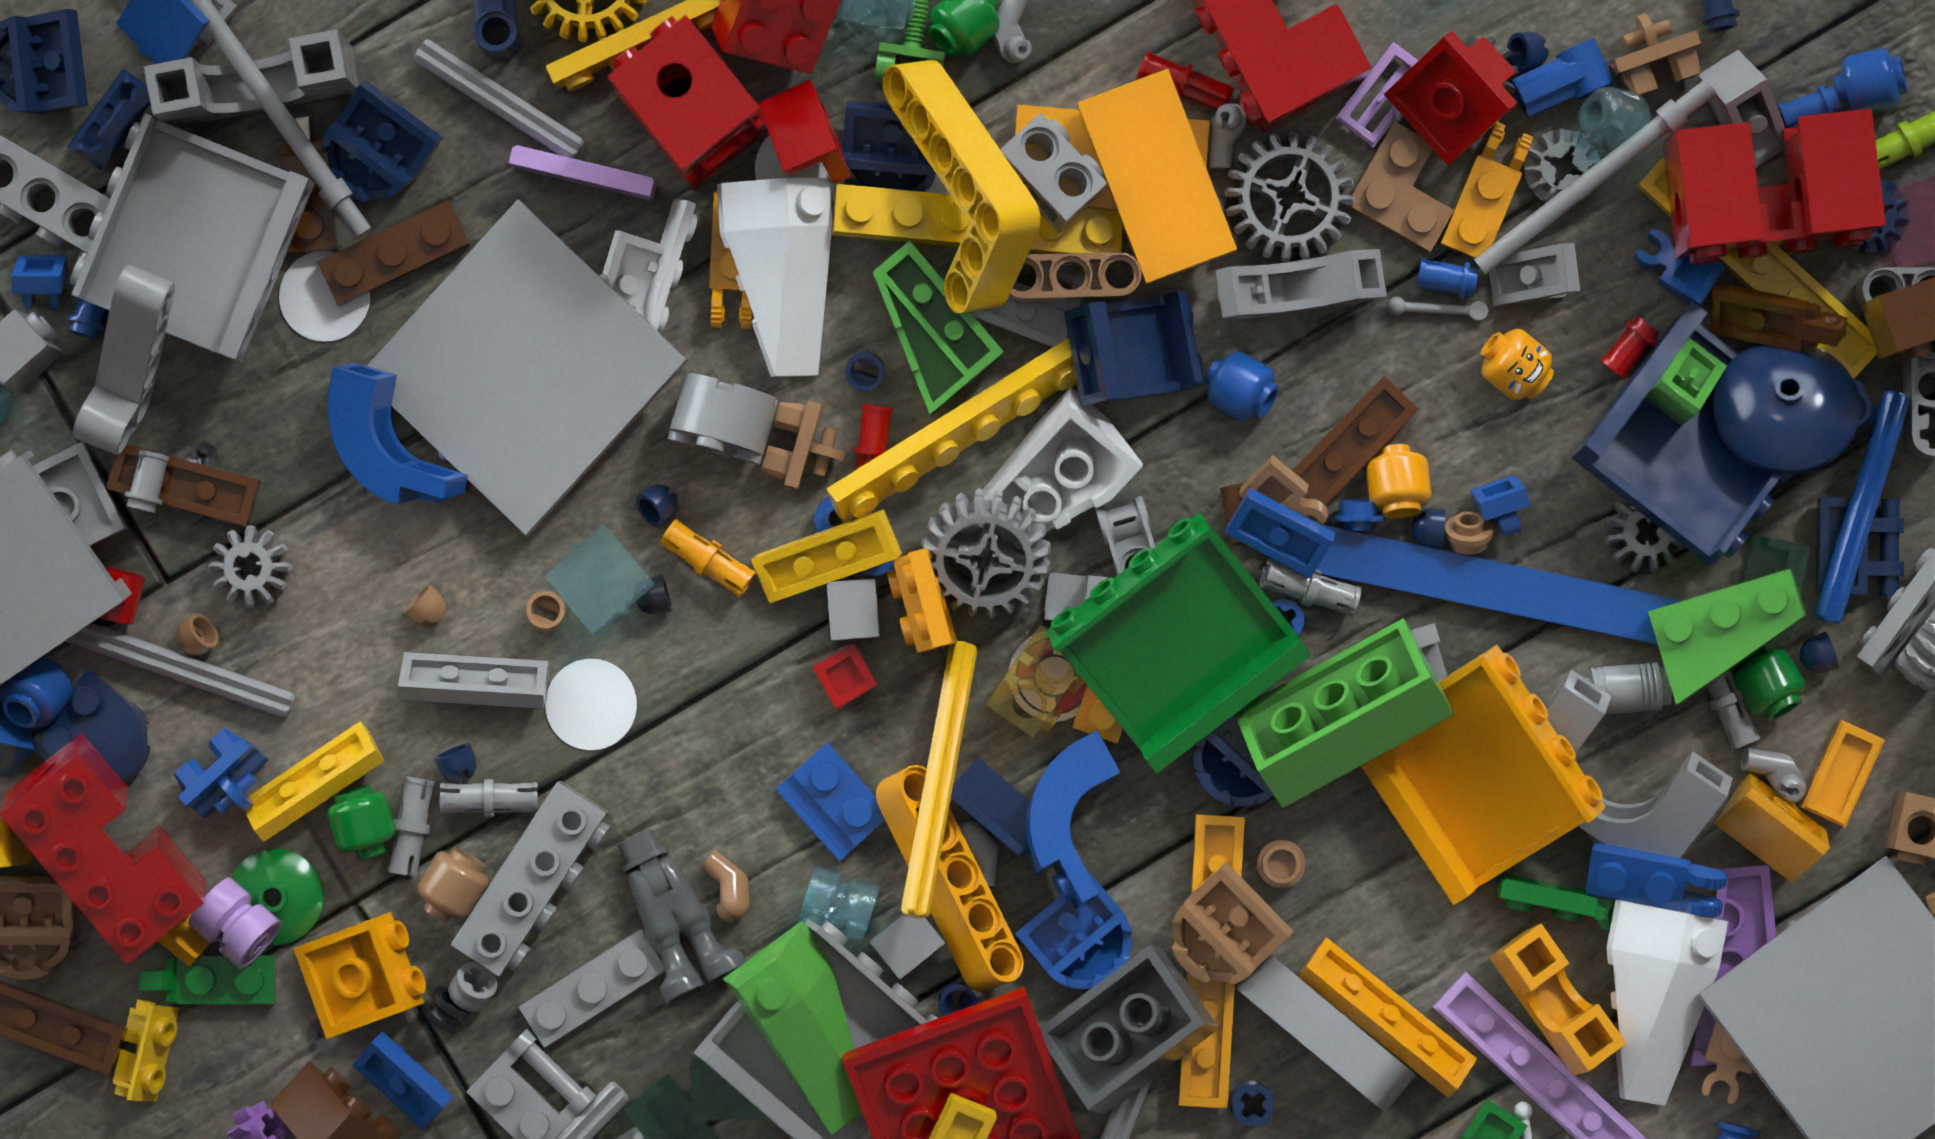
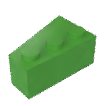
(940, 345)
(1723, 628)

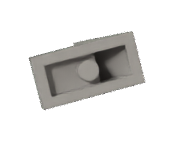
(1535, 275)

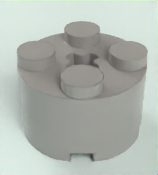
(723, 418)

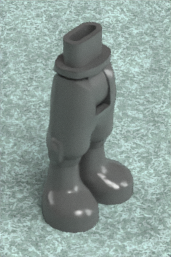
(669, 909)

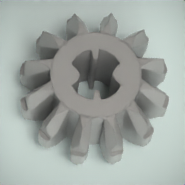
(252, 583)
(1918, 656)

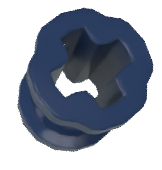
(1251, 1118)

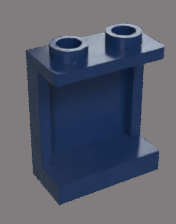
(1133, 348)

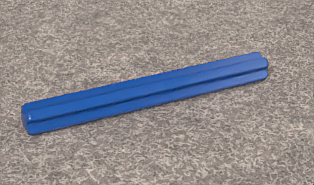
(1862, 506)

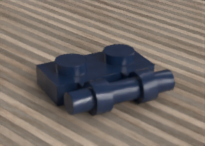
(1889, 525)

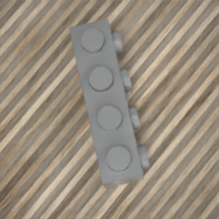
(530, 878)

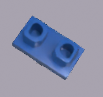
(225, 779)

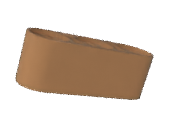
(1093, 268)

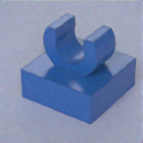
(40, 276)
(1500, 501)

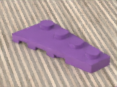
(1750, 926)

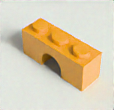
(1571, 1025)

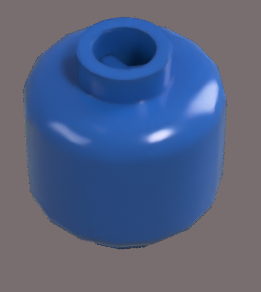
(1871, 81)
(1241, 387)
(36, 694)

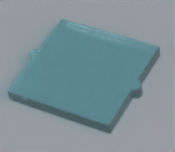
(599, 580)

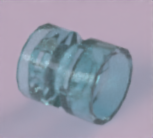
(840, 903)

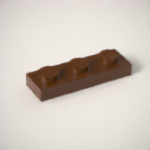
(393, 253)
(1354, 440)
(193, 487)
(59, 1029)

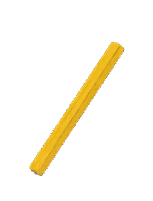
(939, 780)

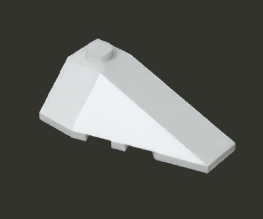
(782, 253)
(1063, 467)
(1659, 970)

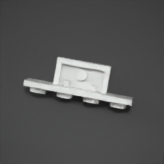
(647, 270)

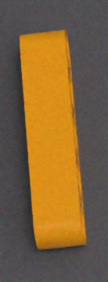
(955, 902)

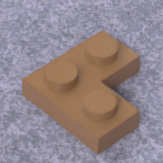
(1388, 192)

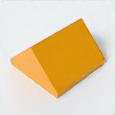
(1773, 828)

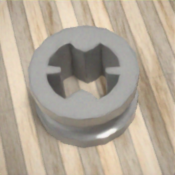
(462, 991)

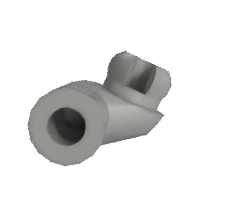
(1224, 132)
(1779, 771)
(983, 847)

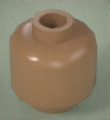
(453, 884)

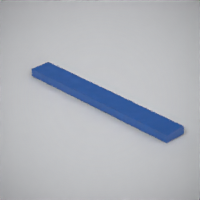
(1492, 585)

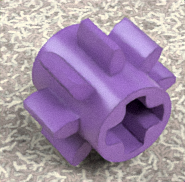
(258, 1123)

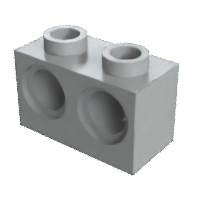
(1062, 162)

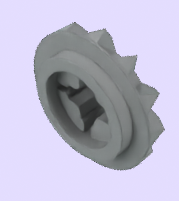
(1554, 144)

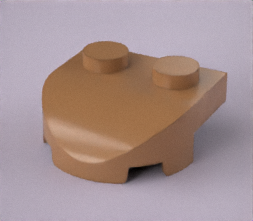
(34, 925)
(1225, 929)

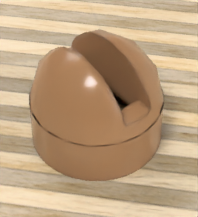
(549, 603)
(427, 607)
(197, 634)

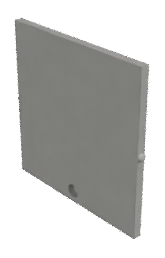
(525, 367)
(1842, 1012)

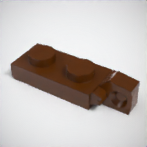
(318, 223)
(1773, 319)

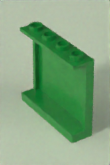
(1177, 641)

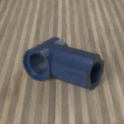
(493, 13)

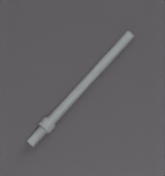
(1670, 117)
(333, 191)

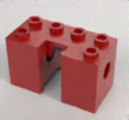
(1279, 67)
(705, 124)
(1828, 194)
(63, 822)

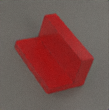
(803, 132)

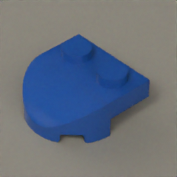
(1079, 944)

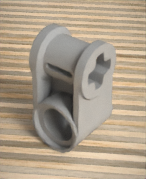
(1129, 538)

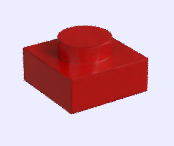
(845, 676)

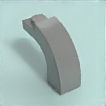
(1301, 285)

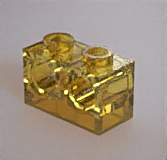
(1027, 675)

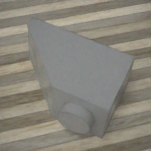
(1743, 98)

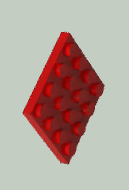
(979, 1053)

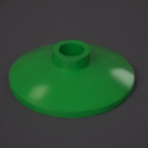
(297, 883)

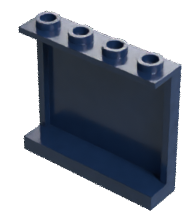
(1676, 472)

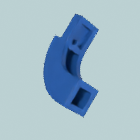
(368, 446)
(1048, 841)

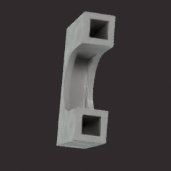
(195, 93)
(1666, 821)

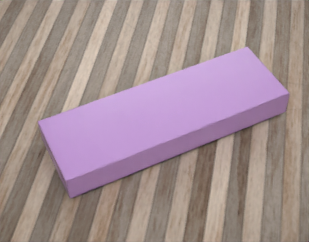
(582, 172)

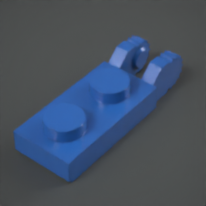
(1653, 880)

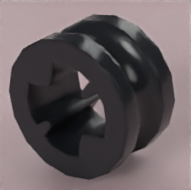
(443, 1011)

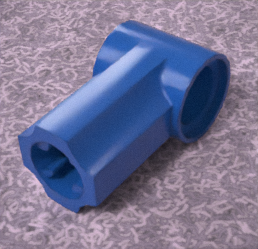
(1571, 75)

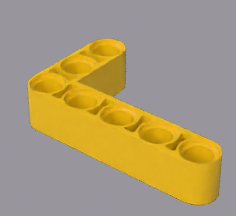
(978, 178)

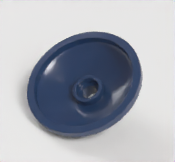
(1781, 430)

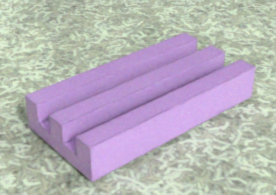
(1358, 128)

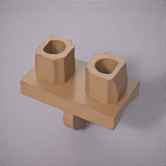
(1677, 53)
(792, 465)

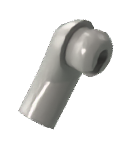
(1010, 38)

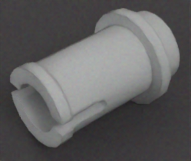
(147, 482)

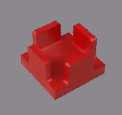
(1454, 94)

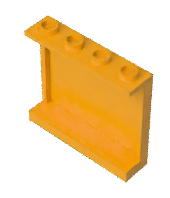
(1485, 780)

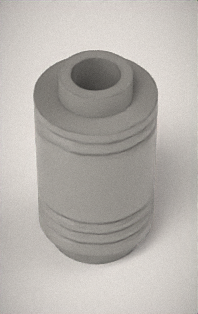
(1633, 687)

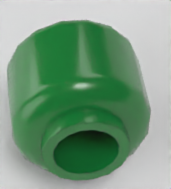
(963, 25)
(1769, 683)
(361, 821)

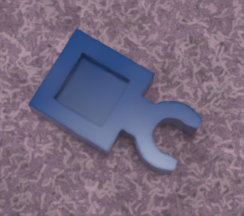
(1679, 276)

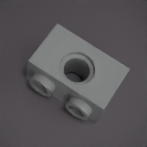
(26, 348)

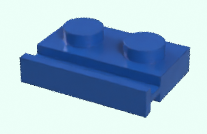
(832, 801)

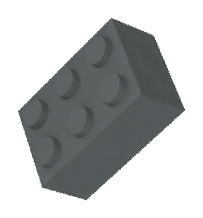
(1127, 1029)

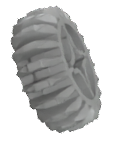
(1310, 204)
(1002, 559)

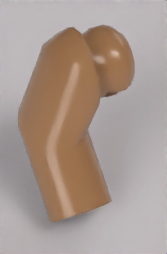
(733, 887)

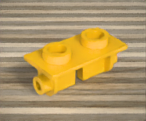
(143, 1073)

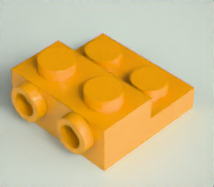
(928, 615)
(360, 974)

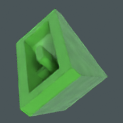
(1686, 382)

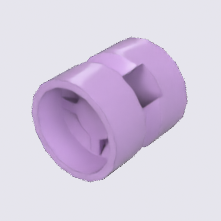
(235, 923)

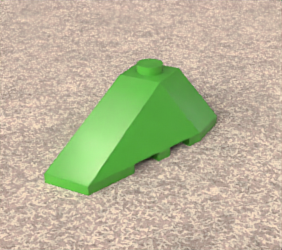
(801, 1016)

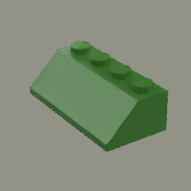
(1342, 713)

